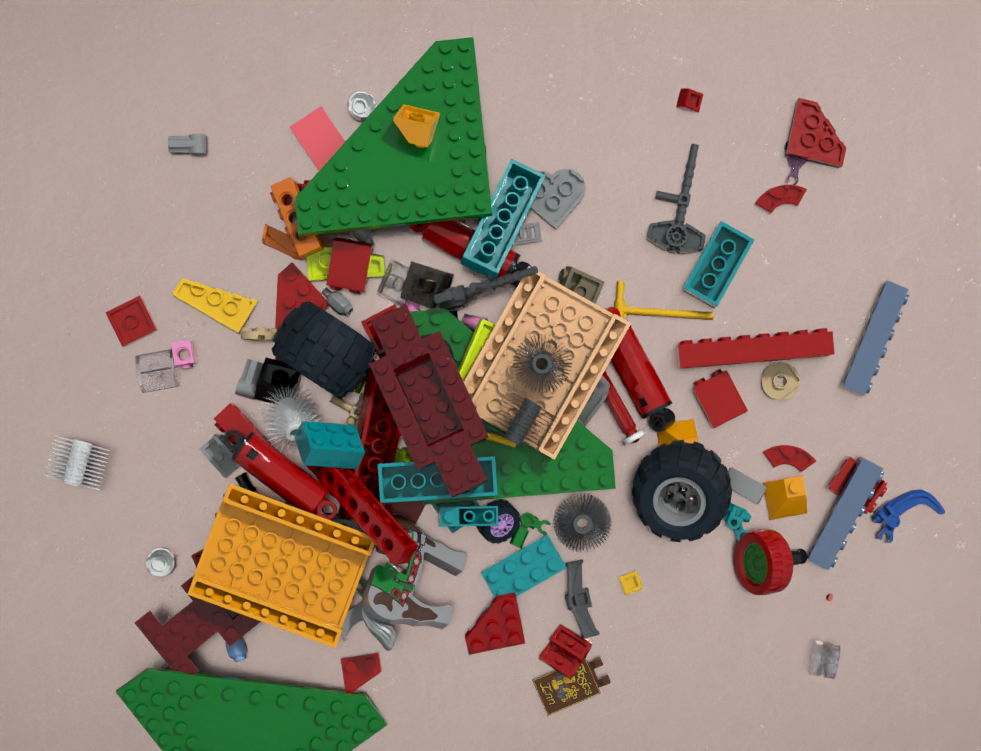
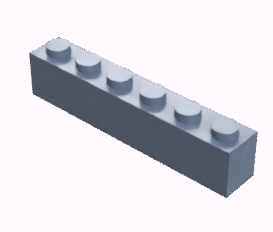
(874, 338)
(844, 513)

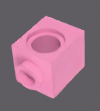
(183, 345)

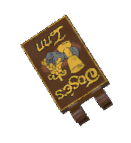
(560, 692)

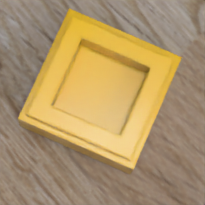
(630, 582)

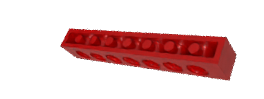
(367, 512)

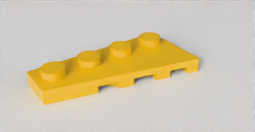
(223, 307)

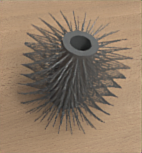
(533, 361)
(522, 421)
(594, 516)

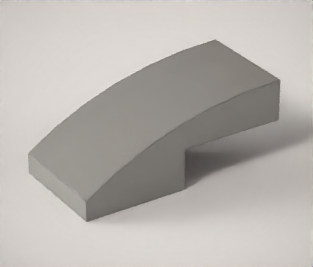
(746, 486)

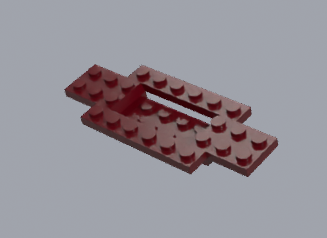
(436, 399)

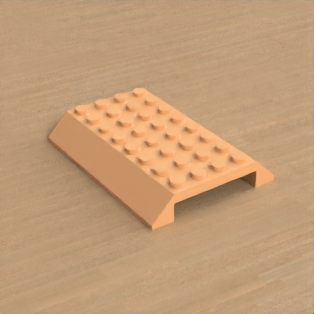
(553, 310)

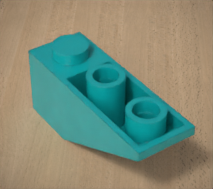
(468, 516)

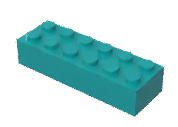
(509, 209)
(405, 483)

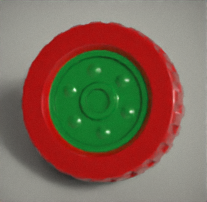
(766, 562)

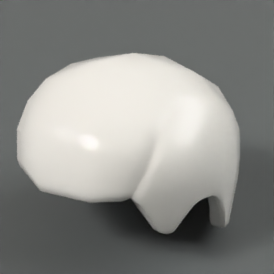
(361, 105)
(159, 562)

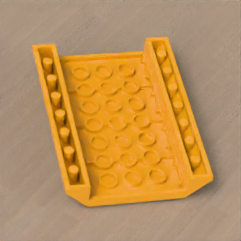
(281, 565)

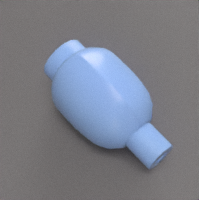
(237, 650)

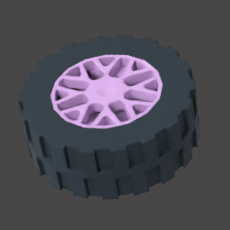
(507, 523)

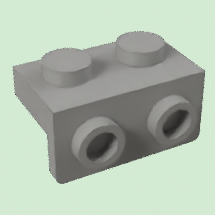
(219, 455)

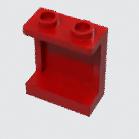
(349, 265)
(719, 398)
(841, 477)

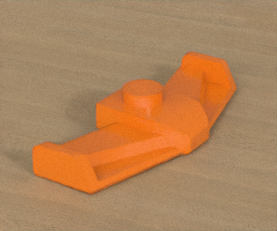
(281, 242)

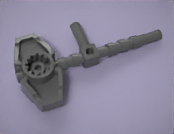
(676, 235)
(458, 296)

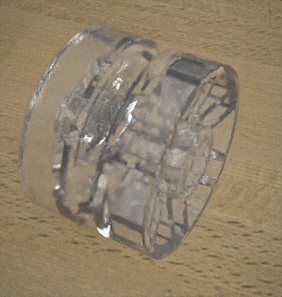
(824, 659)

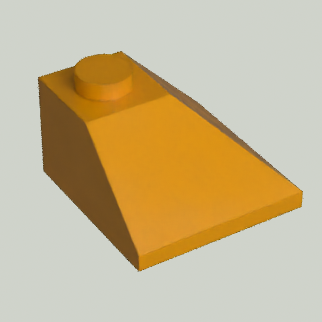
(417, 124)
(680, 430)
(785, 497)

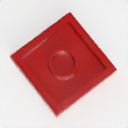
(131, 321)

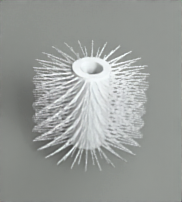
(290, 416)
(77, 463)

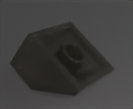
(424, 283)

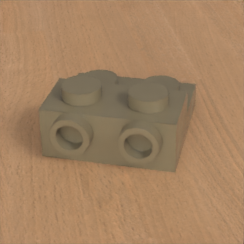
(581, 283)

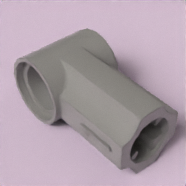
(193, 144)
(247, 384)

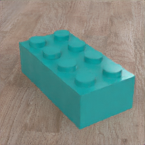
(718, 264)
(524, 568)

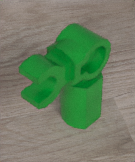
(530, 521)

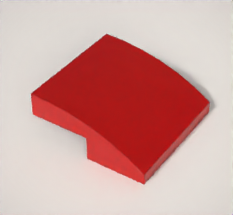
(565, 652)

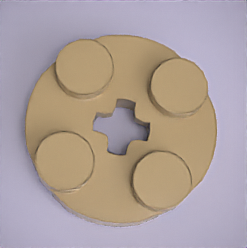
(258, 334)
(782, 370)

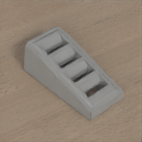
(530, 240)

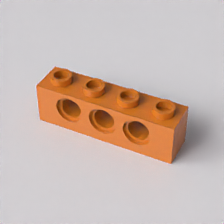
(280, 191)

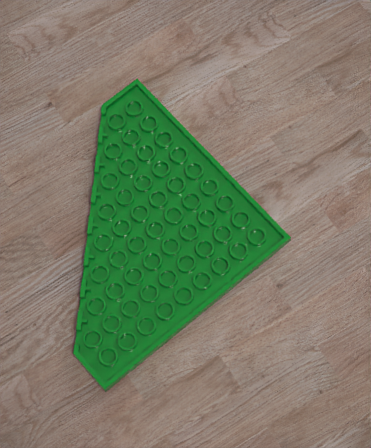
(389, 182)
(580, 465)
(243, 715)

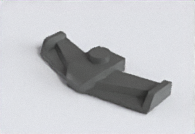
(579, 599)

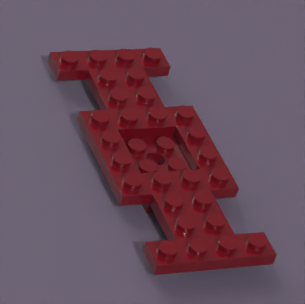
(192, 628)

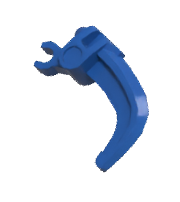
(889, 513)

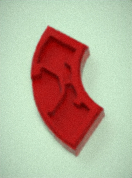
(779, 196)
(789, 455)

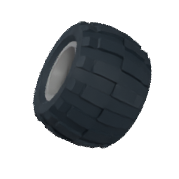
(323, 349)
(692, 468)

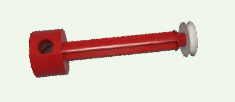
(622, 415)

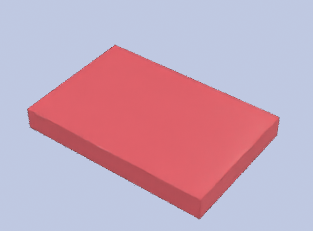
(318, 136)

